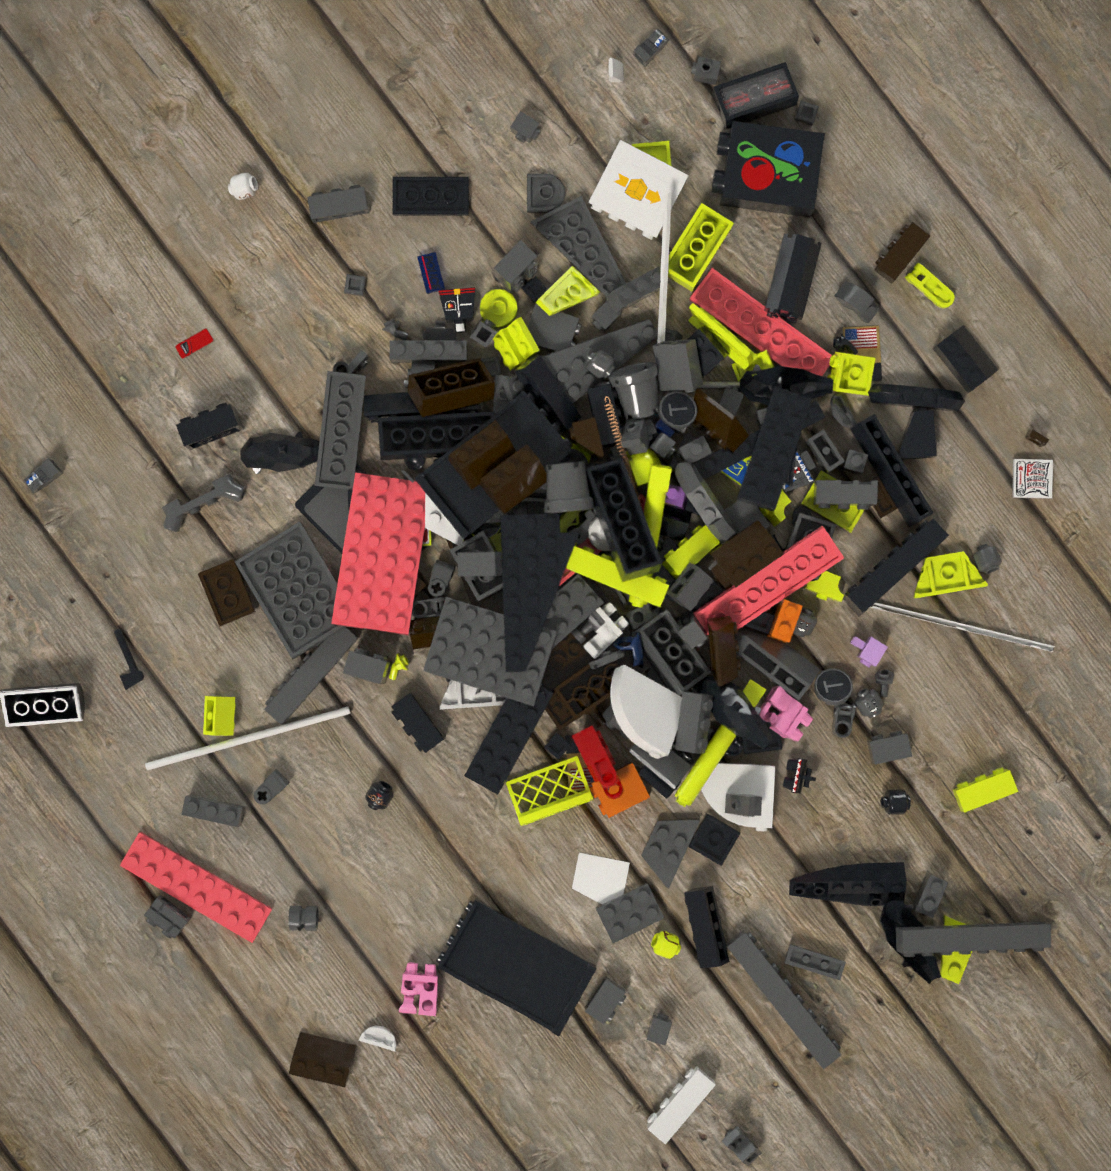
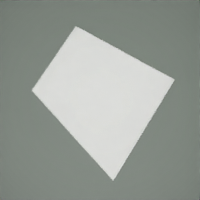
(600, 877)

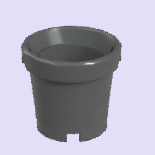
(636, 389)
(567, 488)

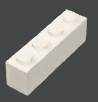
(680, 1105)

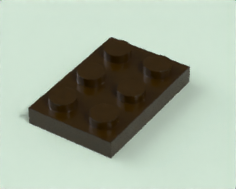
(226, 592)

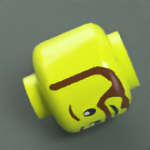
(666, 944)

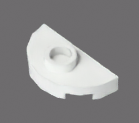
(597, 536)
(379, 1037)

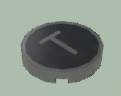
(677, 410)
(833, 686)

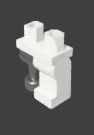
(606, 630)

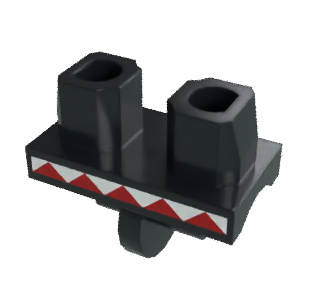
(799, 767)

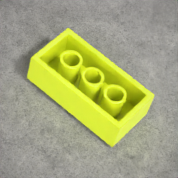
(697, 246)

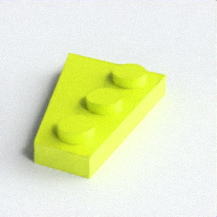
(566, 292)
(953, 965)

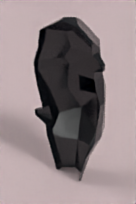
(799, 381)
(279, 452)
(735, 711)
(896, 915)

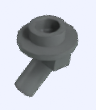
(392, 326)
(885, 678)

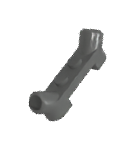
(176, 510)

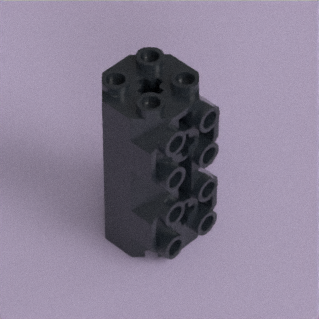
(792, 277)

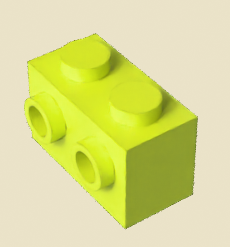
(219, 716)

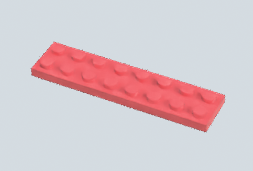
(750, 322)
(774, 582)
(196, 887)

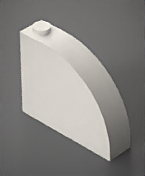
(645, 711)
(742, 779)

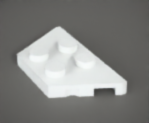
(437, 523)
(456, 693)

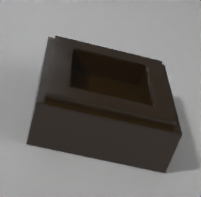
(1036, 438)

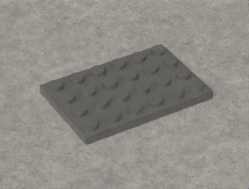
(293, 588)
(472, 652)

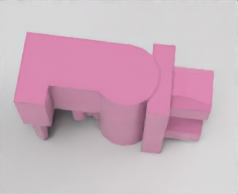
(790, 714)
(420, 984)

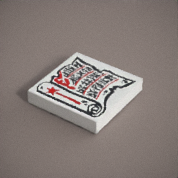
(1032, 478)

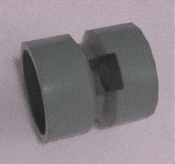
(303, 918)

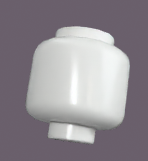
(243, 186)

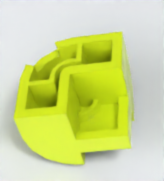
(641, 464)

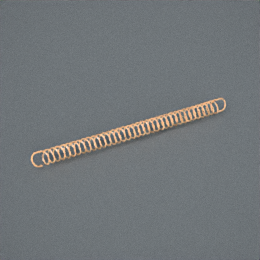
(620, 442)

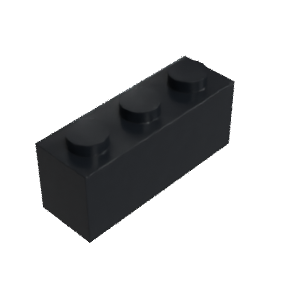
(417, 723)

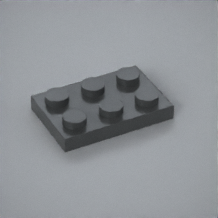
(630, 913)

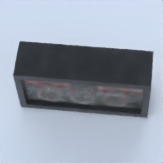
(755, 95)

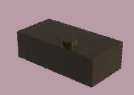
(451, 387)

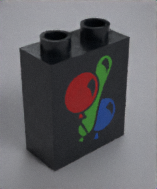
(769, 168)

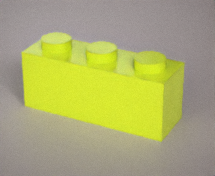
(690, 550)
(985, 789)

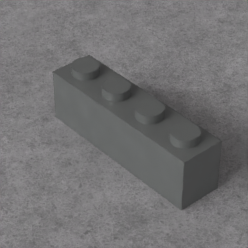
(429, 350)

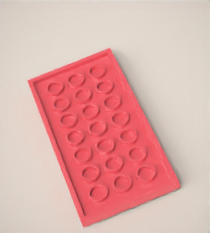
(380, 555)

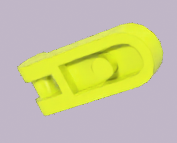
(931, 286)

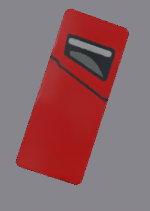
(194, 343)

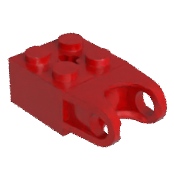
(598, 759)

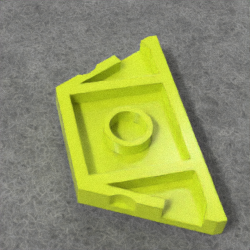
(947, 574)

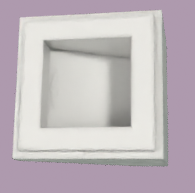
(615, 70)

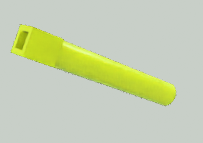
(654, 506)
(713, 754)

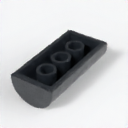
(43, 704)

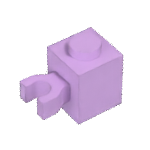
(870, 651)

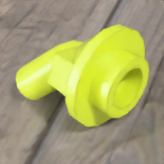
(400, 663)

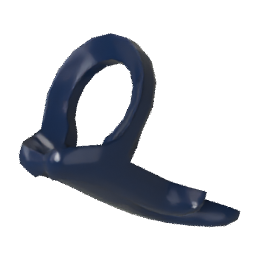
(635, 645)

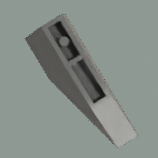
(776, 661)

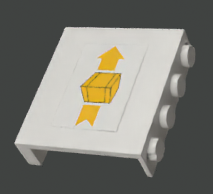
(636, 189)

